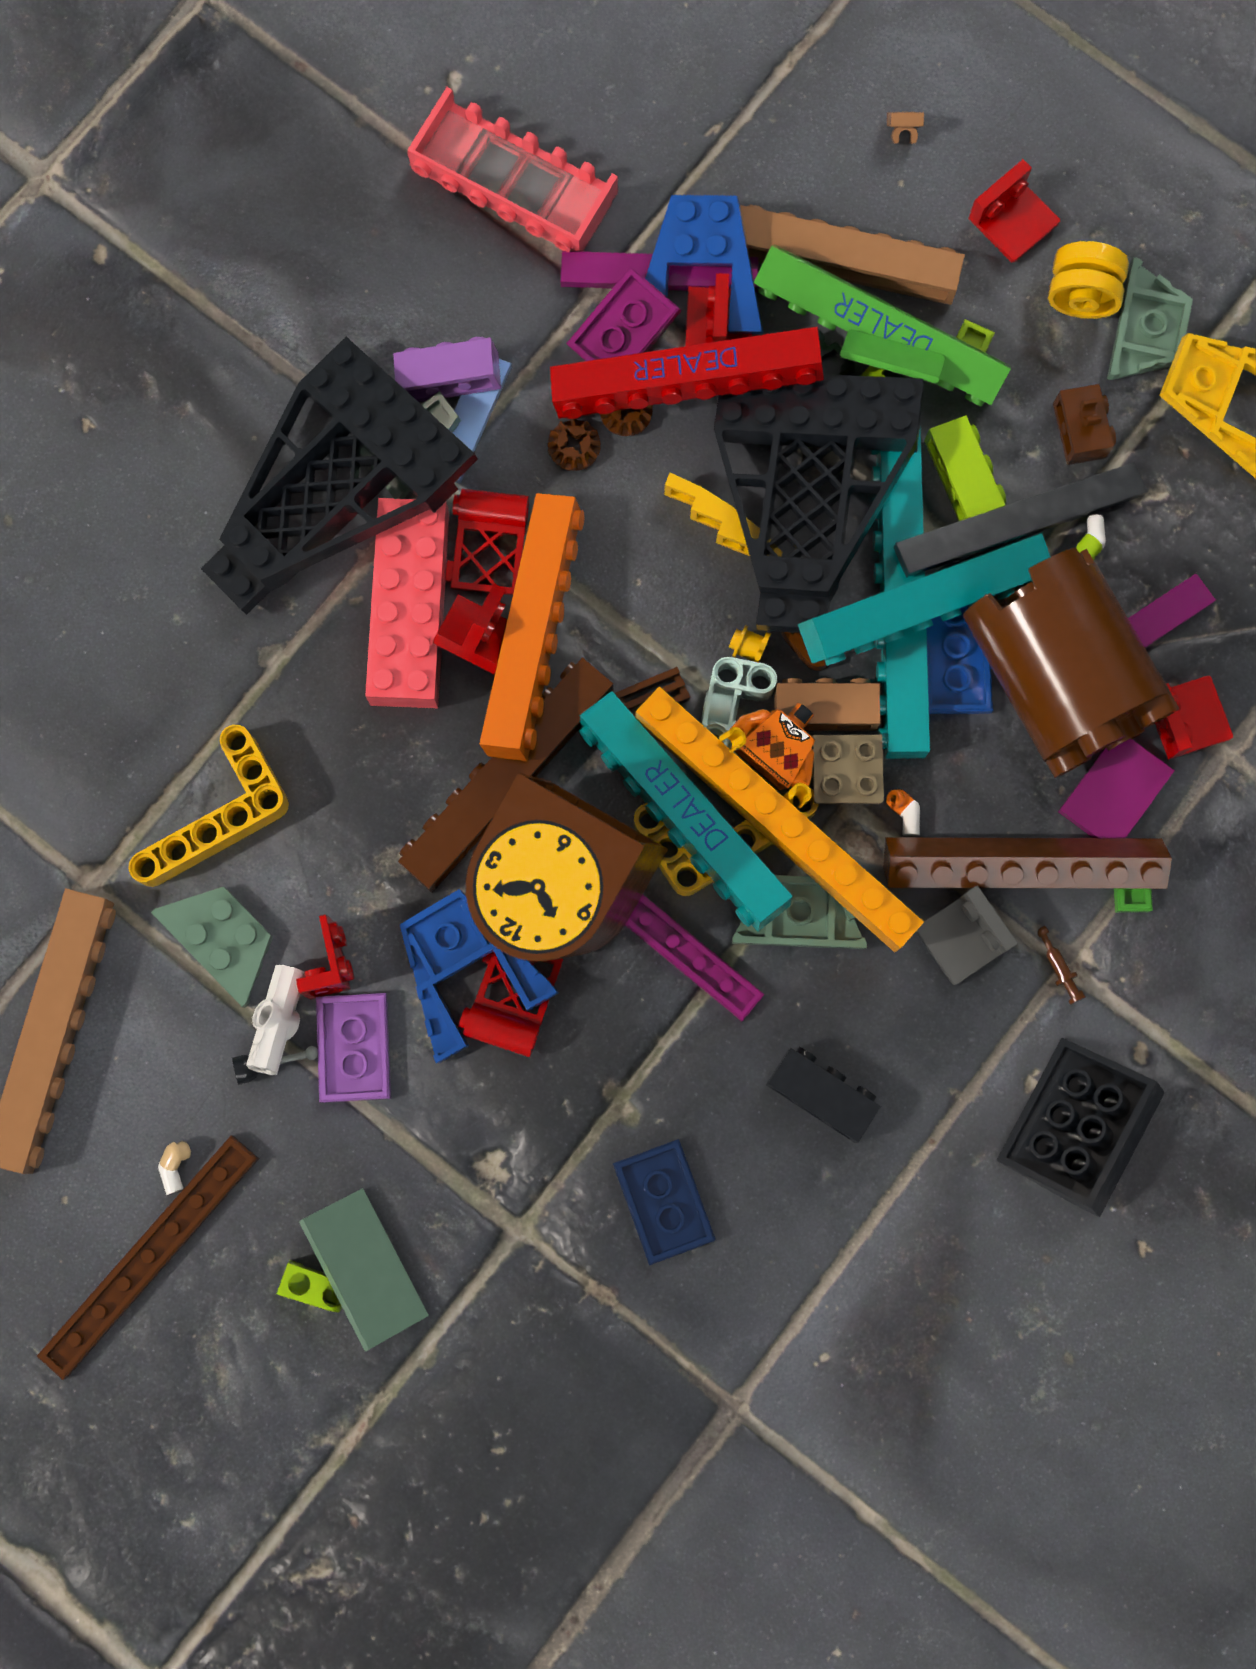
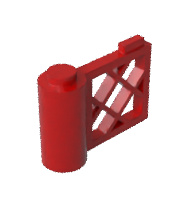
(491, 514)
(503, 1024)

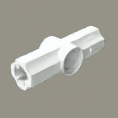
(275, 1020)

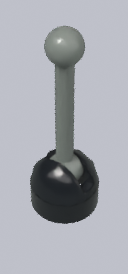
(246, 1075)

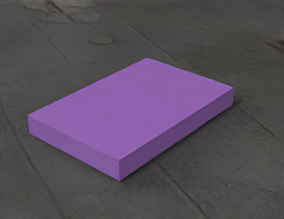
(353, 1047)

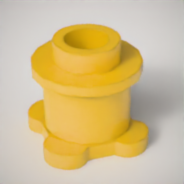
(749, 644)

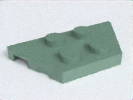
(1149, 324)
(810, 921)
(220, 937)

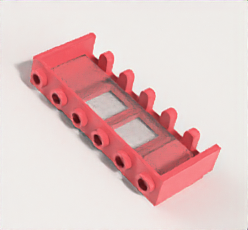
(511, 174)

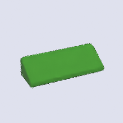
(892, 356)

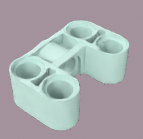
(724, 697)

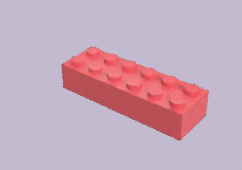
(407, 609)

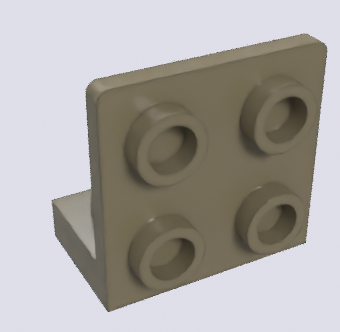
(848, 769)

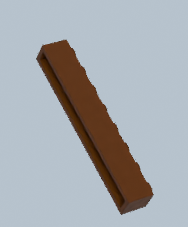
(471, 810)
(1026, 863)

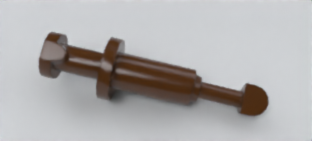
(1061, 969)

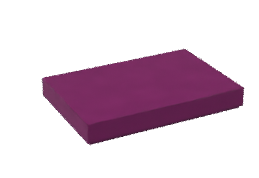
(625, 320)
(1116, 791)

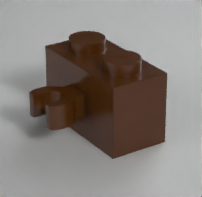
(1084, 424)

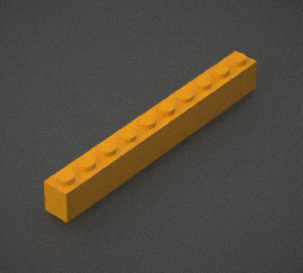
(778, 820)

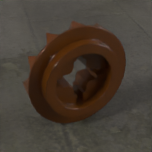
(631, 425)
(569, 457)

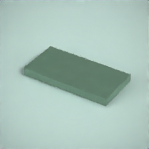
(363, 1269)

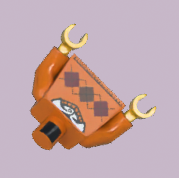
(777, 748)

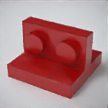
(709, 313)
(475, 630)

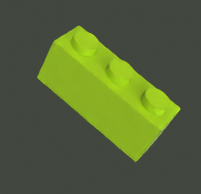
(964, 468)

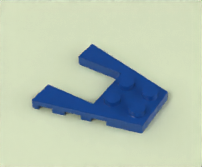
(708, 233)
(442, 944)

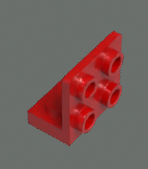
(1013, 214)
(1197, 722)
(321, 982)

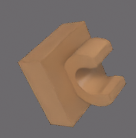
(905, 121)

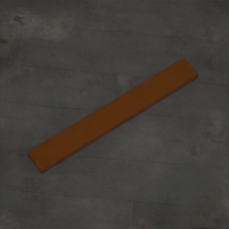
(147, 1257)

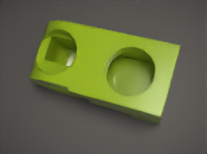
(308, 1287)

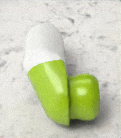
(1095, 537)

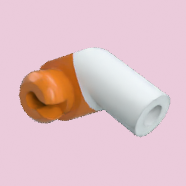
(906, 808)

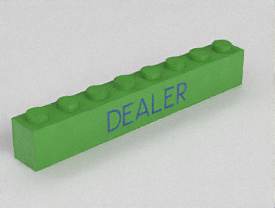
(853, 308)

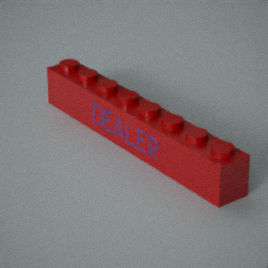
(687, 373)

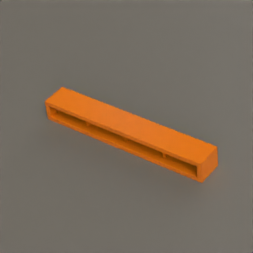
(531, 628)

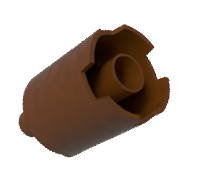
(1070, 661)

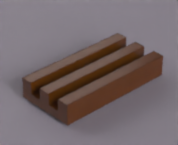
(654, 681)

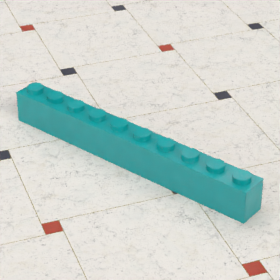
(904, 660)

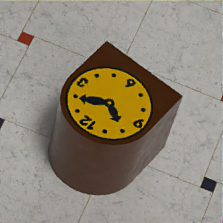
(556, 873)

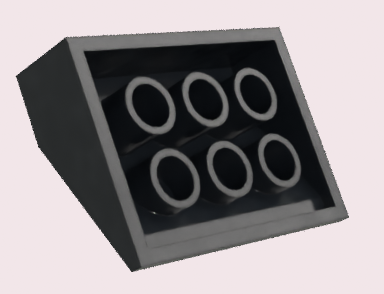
(1081, 1126)

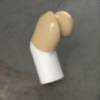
(169, 1166)

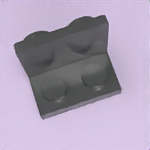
(966, 935)

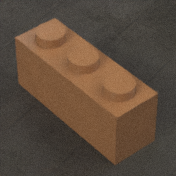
(833, 704)

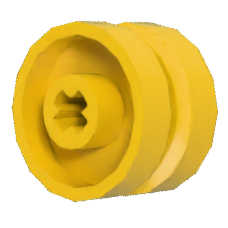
(1088, 279)

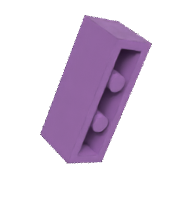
(449, 368)

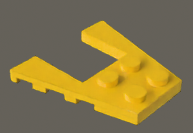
(1202, 388)

